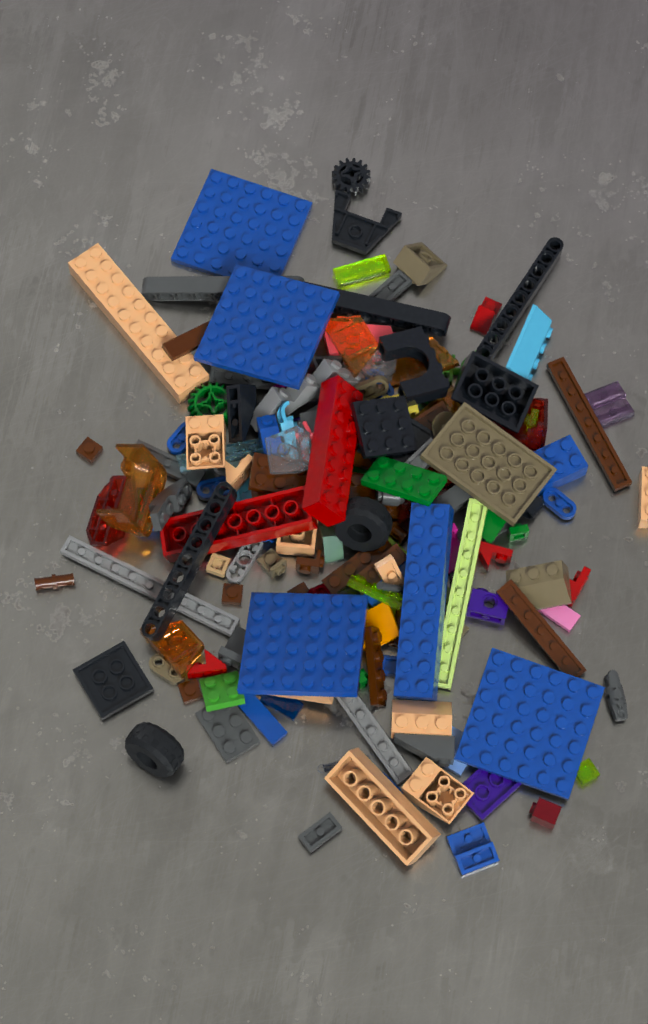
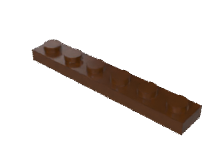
(540, 629)

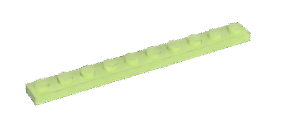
(461, 590)

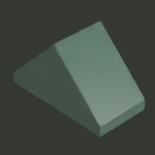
(332, 545)

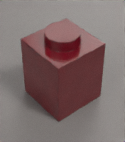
(545, 813)

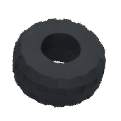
(365, 526)
(154, 749)

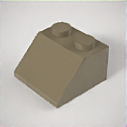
(419, 263)

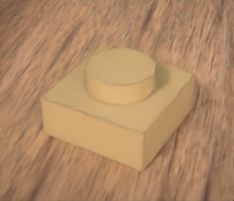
(218, 565)

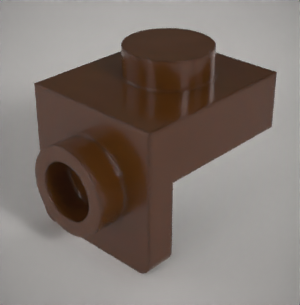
(309, 565)

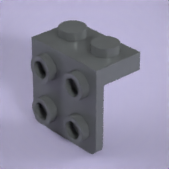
(232, 652)

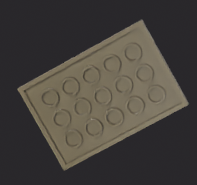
(488, 463)

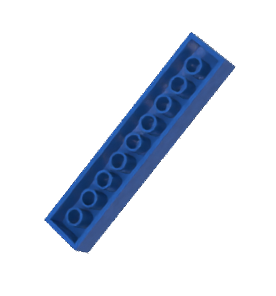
(423, 602)

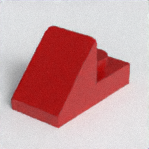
(485, 316)
(490, 551)
(577, 583)
(211, 668)

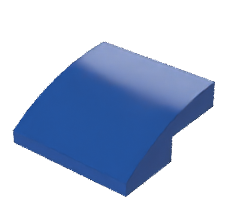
(472, 848)

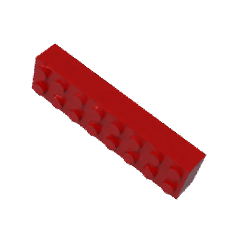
(332, 453)
(247, 523)

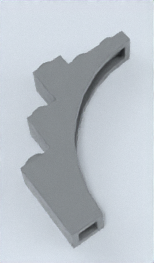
(308, 390)

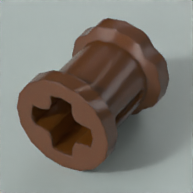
(399, 533)

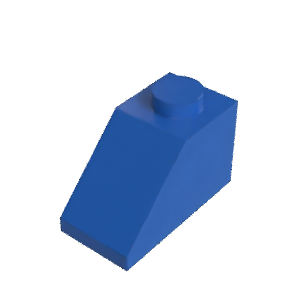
(266, 427)

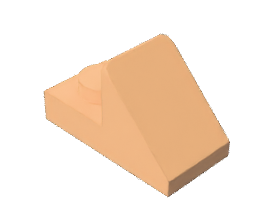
(240, 474)
(389, 571)

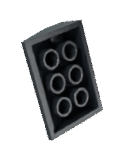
(494, 391)

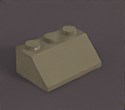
(543, 584)

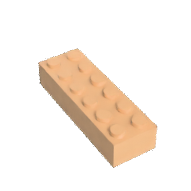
(382, 806)

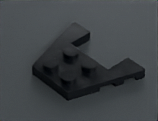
(357, 231)

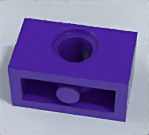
(478, 610)

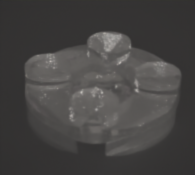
(385, 369)

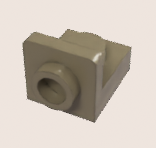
(272, 563)

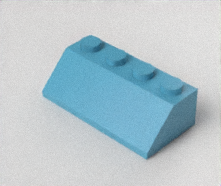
(530, 343)

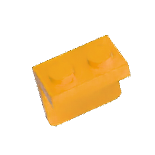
(382, 618)

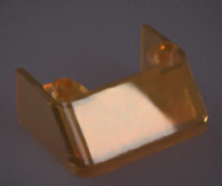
(144, 482)

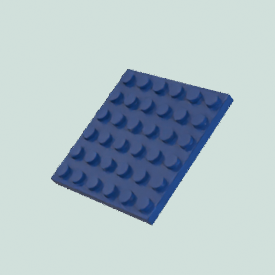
(240, 226)
(267, 326)
(303, 644)
(529, 723)

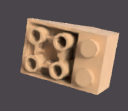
(205, 441)
(436, 791)

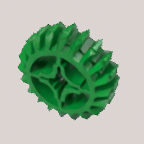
(198, 409)

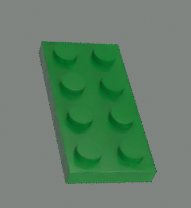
(404, 480)

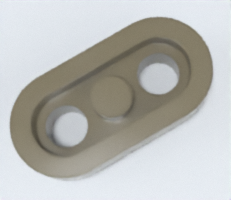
(372, 389)
(164, 670)

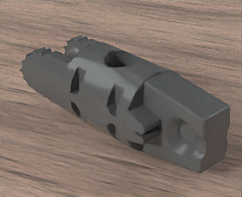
(615, 696)

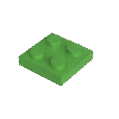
(221, 691)

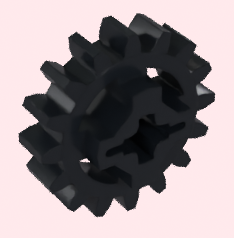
(351, 176)

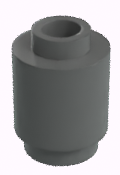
(387, 499)

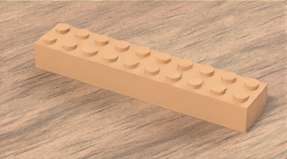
(136, 321)

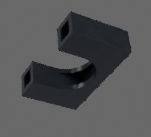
(416, 345)

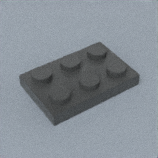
(228, 731)

